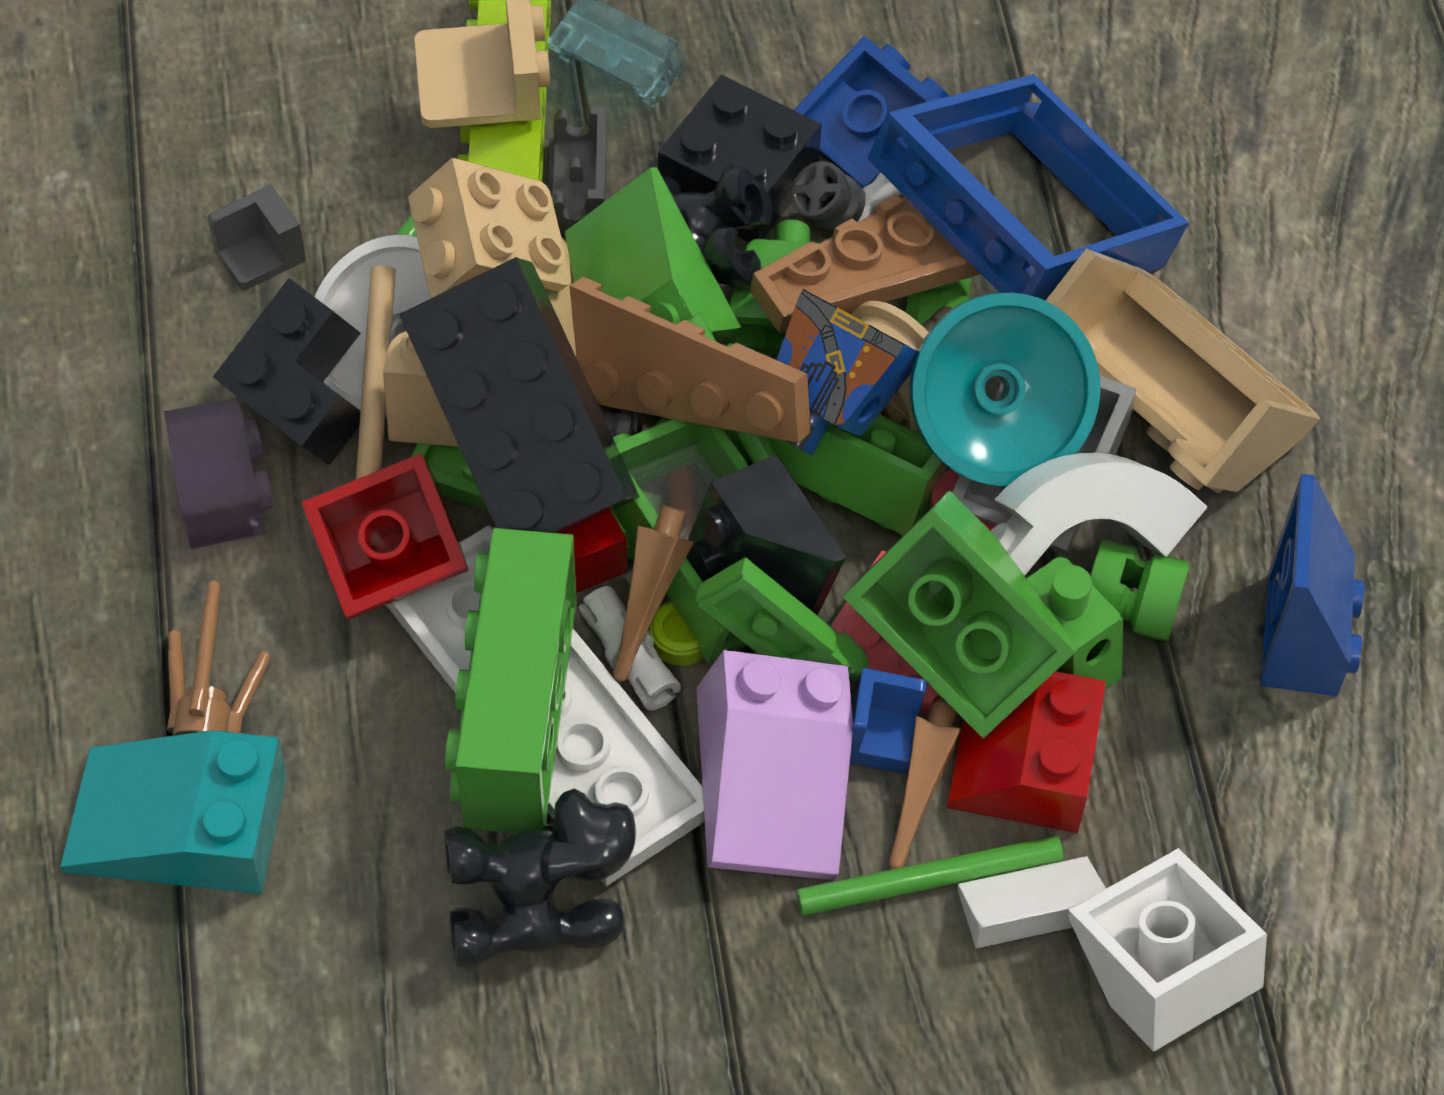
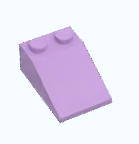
(774, 763)

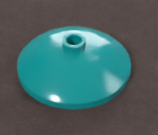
(1046, 380)

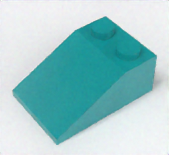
(179, 811)

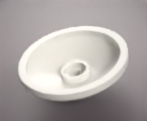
(347, 294)

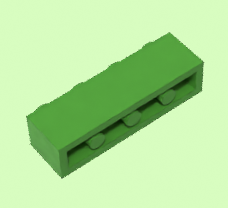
(879, 474)

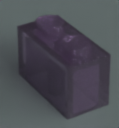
(216, 474)

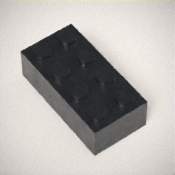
(519, 402)

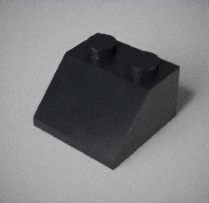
(770, 523)

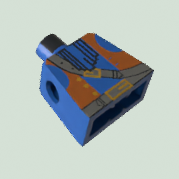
(847, 365)

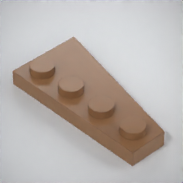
(863, 261)
(680, 373)

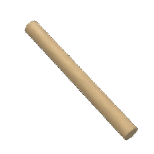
(373, 392)

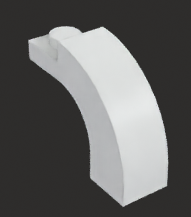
(1093, 487)

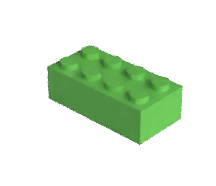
(514, 681)

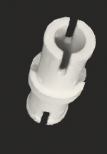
(648, 673)

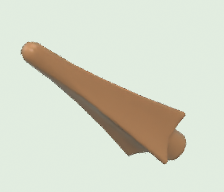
(656, 562)
(930, 754)

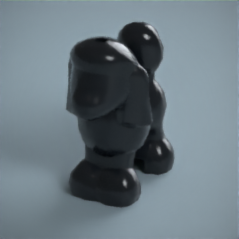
(717, 215)
(526, 869)

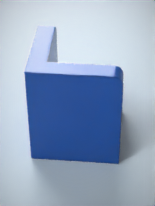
(885, 719)

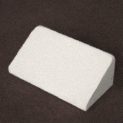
(1027, 900)

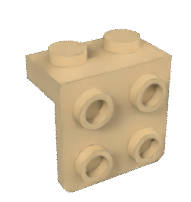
(483, 70)
(480, 218)

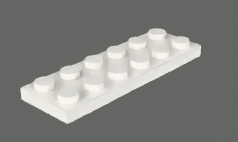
(603, 736)

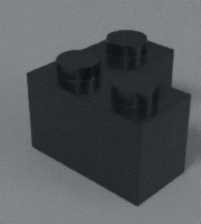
(284, 366)

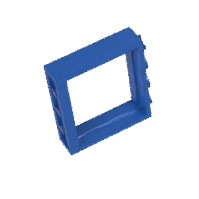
(916, 160)

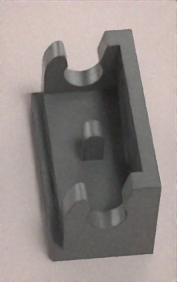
(578, 166)

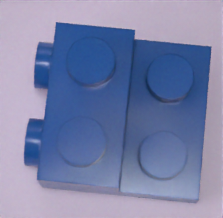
(856, 100)

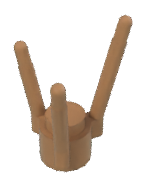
(206, 706)

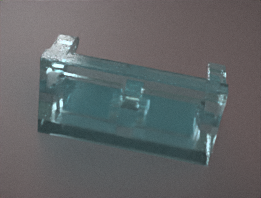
(619, 48)

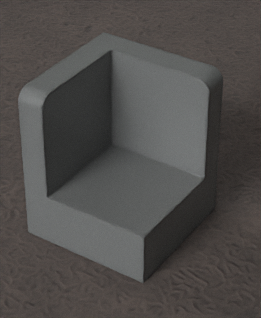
(256, 237)

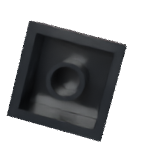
(743, 130)

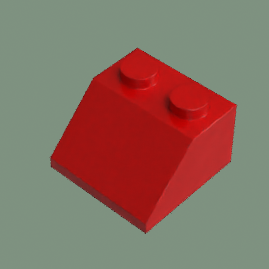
(385, 536)
(1036, 759)

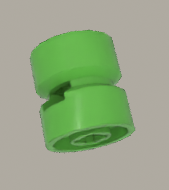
(1158, 585)

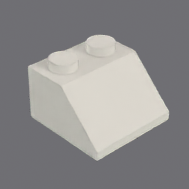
(1169, 948)

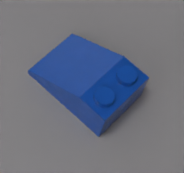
(1311, 600)

